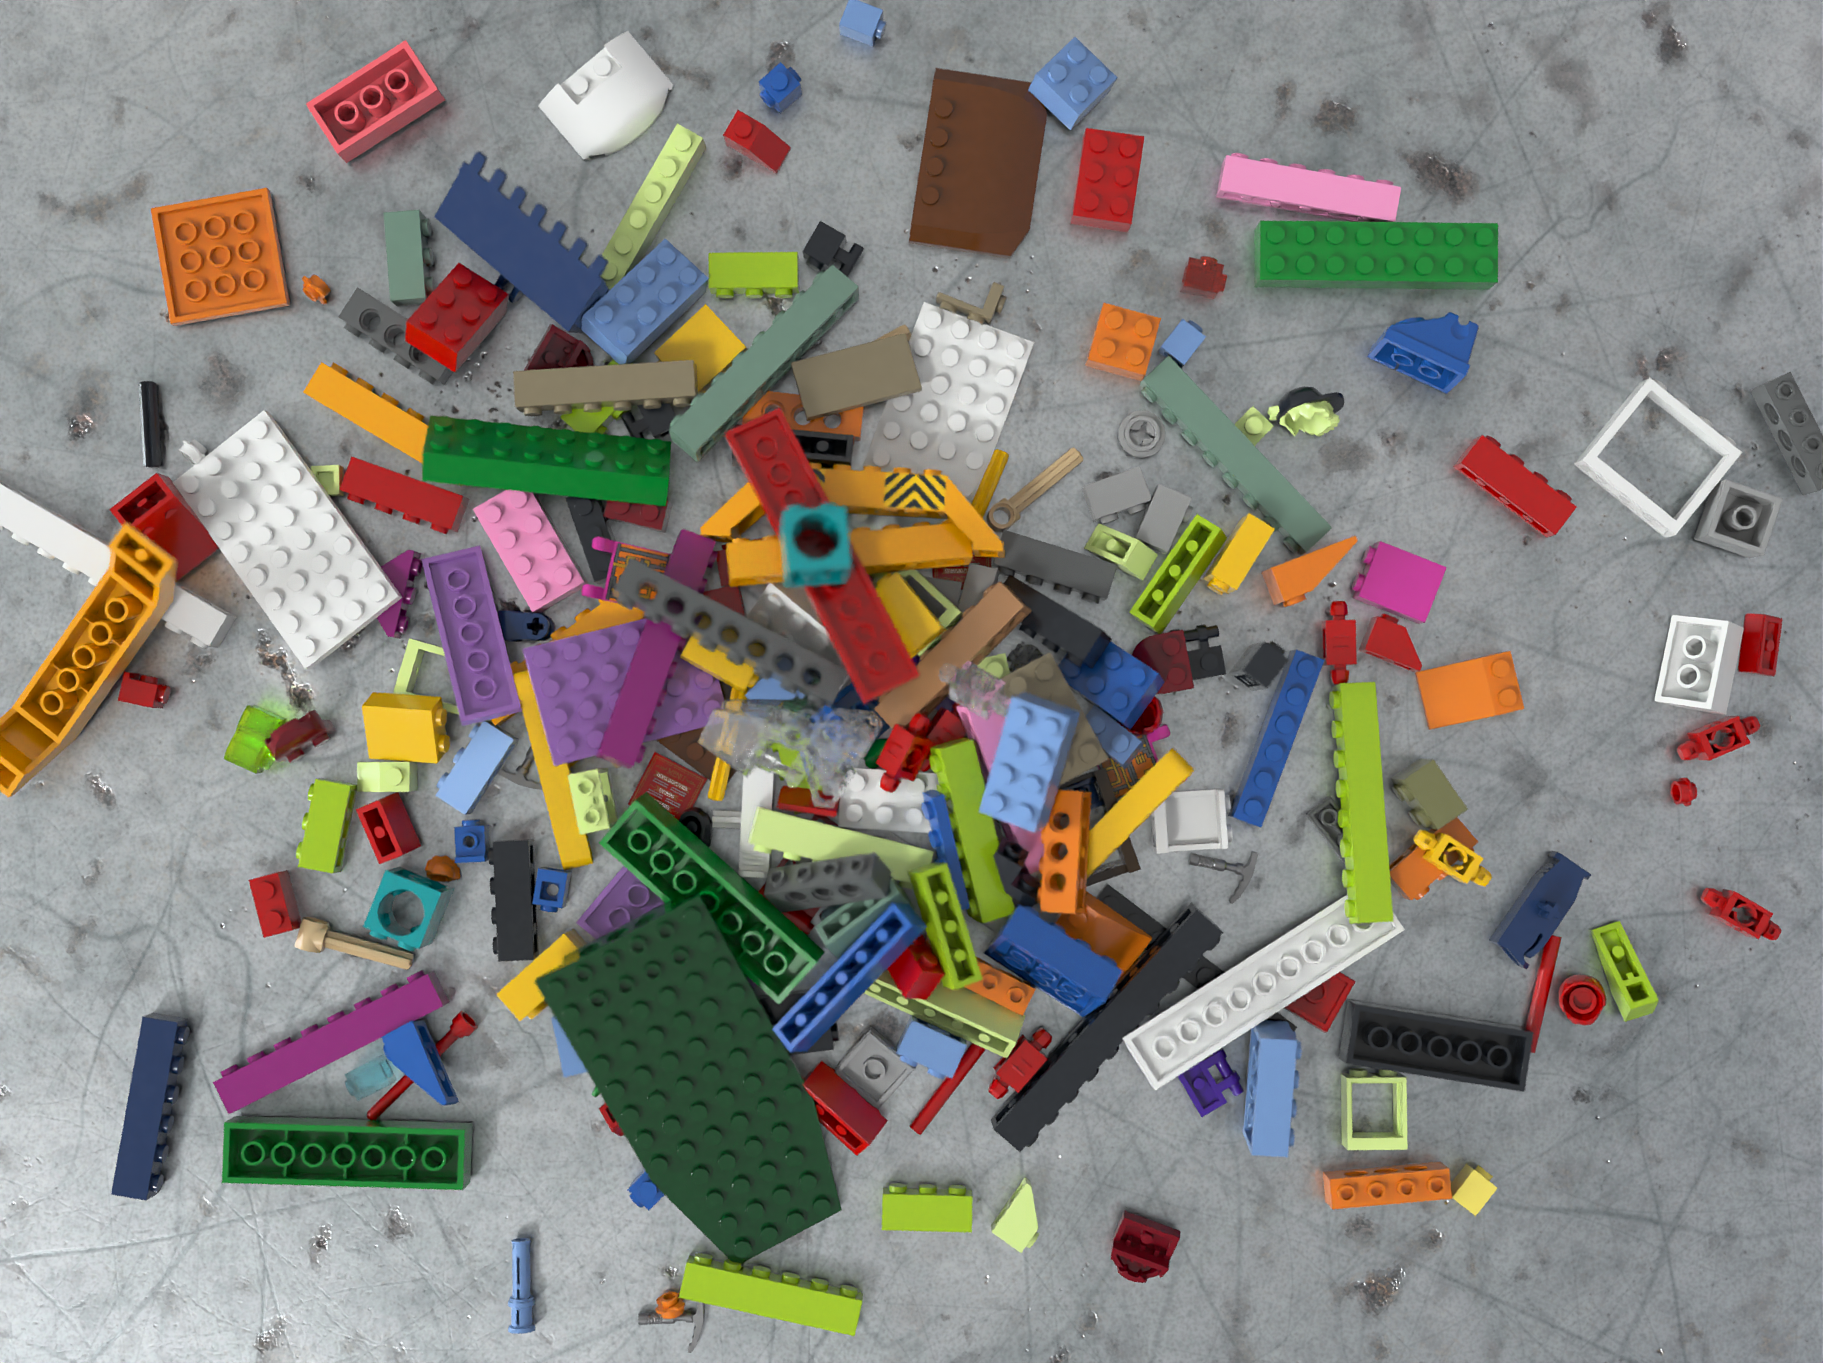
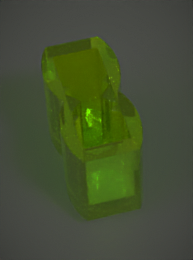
(247, 743)

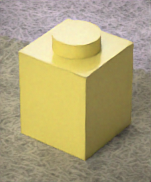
(1472, 1188)

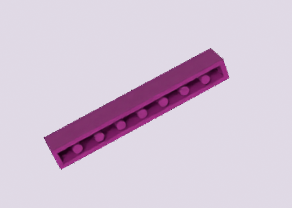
(654, 658)
(331, 1042)

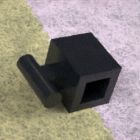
(827, 247)
(655, 420)

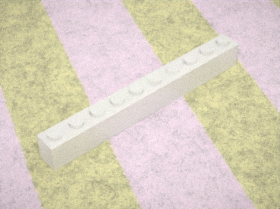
(90, 555)

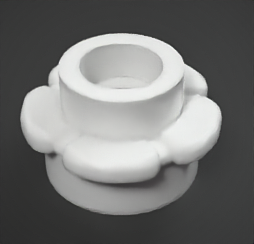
(193, 451)

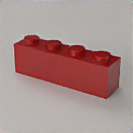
(1515, 485)
(403, 494)

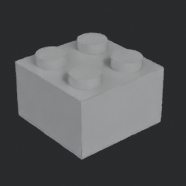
(1738, 519)

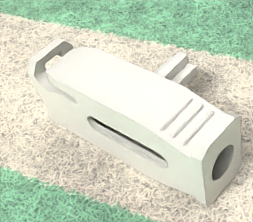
(760, 792)

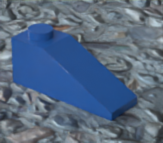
(416, 1056)

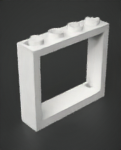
(1630, 495)

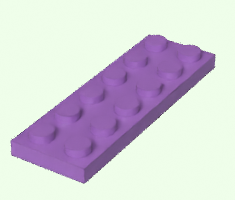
(471, 635)

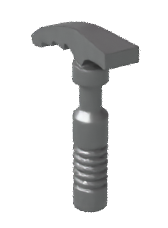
(522, 770)
(1221, 865)
(690, 1317)

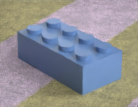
(644, 303)
(1029, 761)
(1270, 1089)

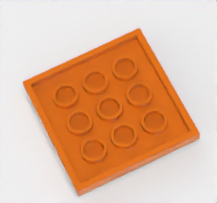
(220, 256)

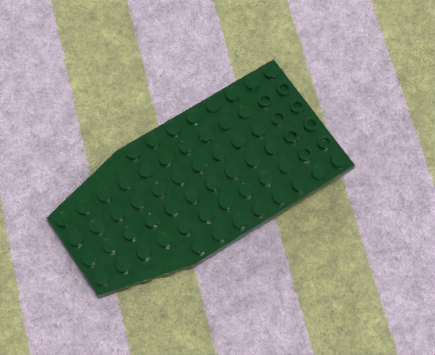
(696, 1077)

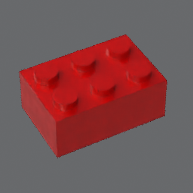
(1107, 180)
(456, 317)

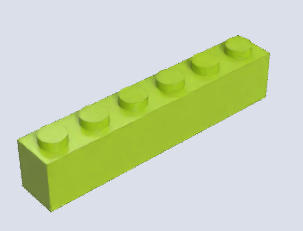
(972, 830)
(771, 1294)

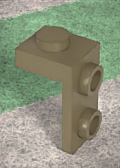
(994, 303)

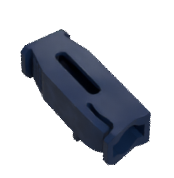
(1539, 909)

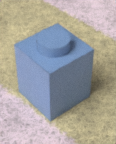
(862, 22)
(1182, 342)

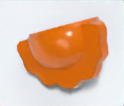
(442, 869)

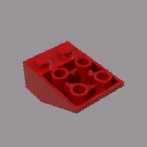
(168, 521)

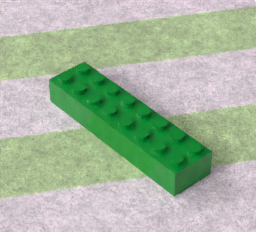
(1376, 255)
(546, 460)
(681, 865)
(347, 1153)

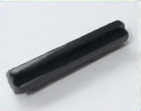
(150, 424)

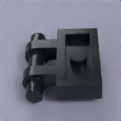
(1206, 660)

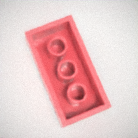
(375, 101)

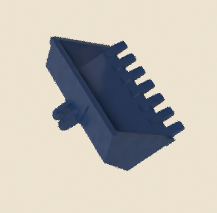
(521, 246)

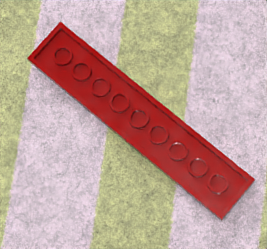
(850, 610)

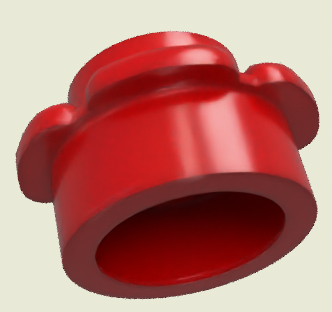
(1683, 791)

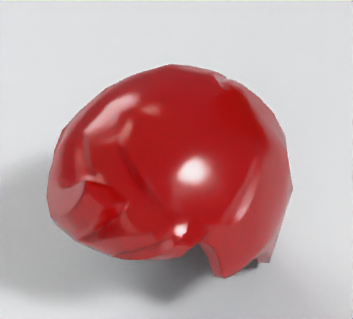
(1582, 999)

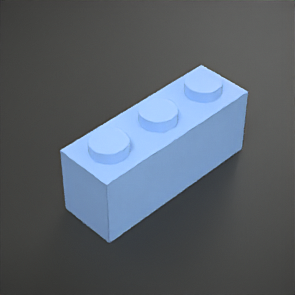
(476, 766)

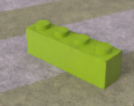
(1178, 574)
(945, 924)

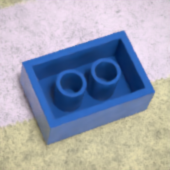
(1115, 684)

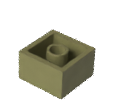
(1428, 794)

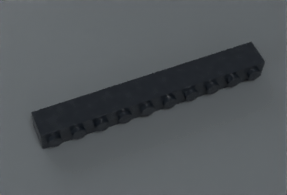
(1102, 1029)

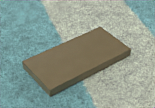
(856, 376)

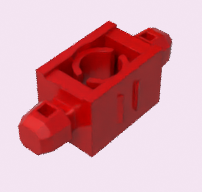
(1339, 642)
(943, 728)
(1737, 732)
(904, 752)
(1759, 917)
(1021, 1063)

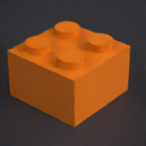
(1123, 342)

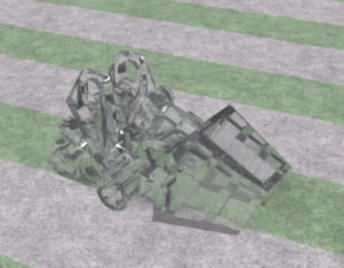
(747, 729)

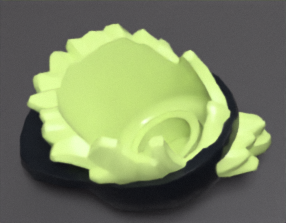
(1308, 411)

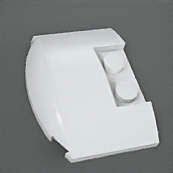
(608, 99)

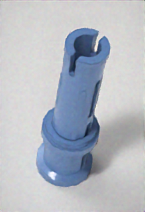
(522, 1300)

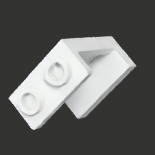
(1192, 821)

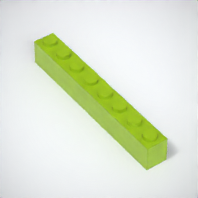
(1361, 803)

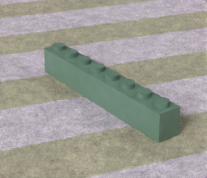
(763, 363)
(1234, 455)

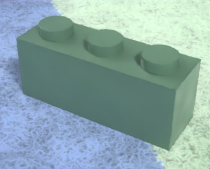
(408, 257)
(853, 919)

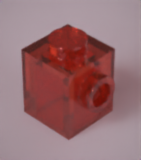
(1203, 277)

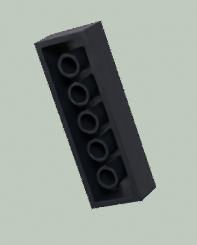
(1436, 1045)

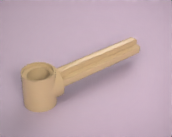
(1033, 490)
(316, 935)

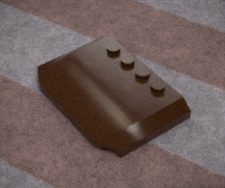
(978, 164)

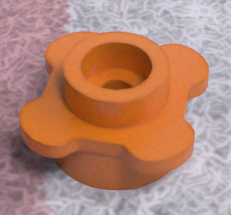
(315, 288)
(670, 1305)

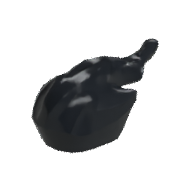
(698, 823)

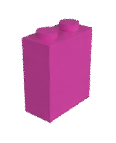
(1398, 582)

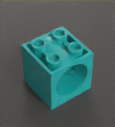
(804, 571)
(433, 896)

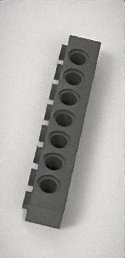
(640, 576)

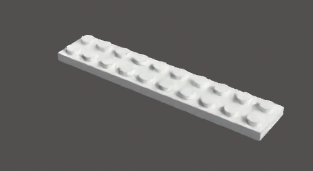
(1253, 991)

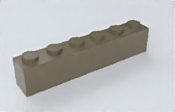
(605, 387)

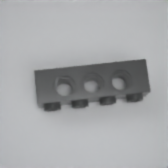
(358, 314)
(1793, 430)
(827, 882)

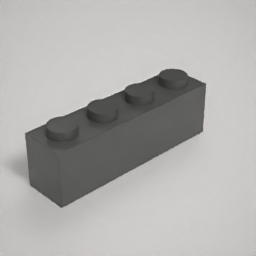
(1055, 566)

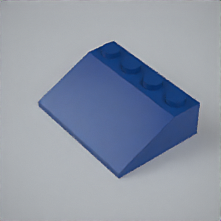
(1053, 961)

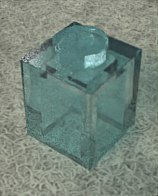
(369, 1078)

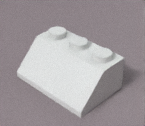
(1699, 664)

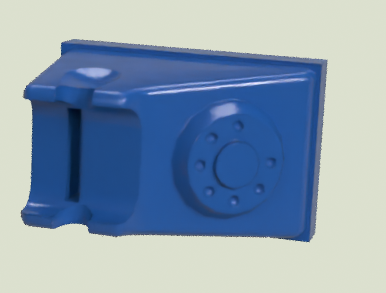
(1428, 349)

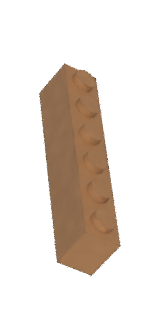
(969, 640)

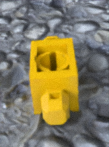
(1466, 872)

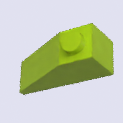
(1624, 972)

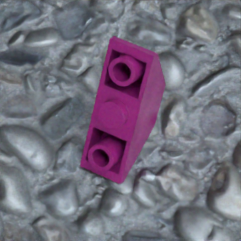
(402, 574)

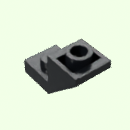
(1009, 862)

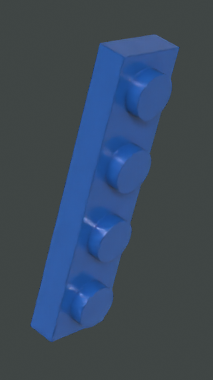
(943, 841)

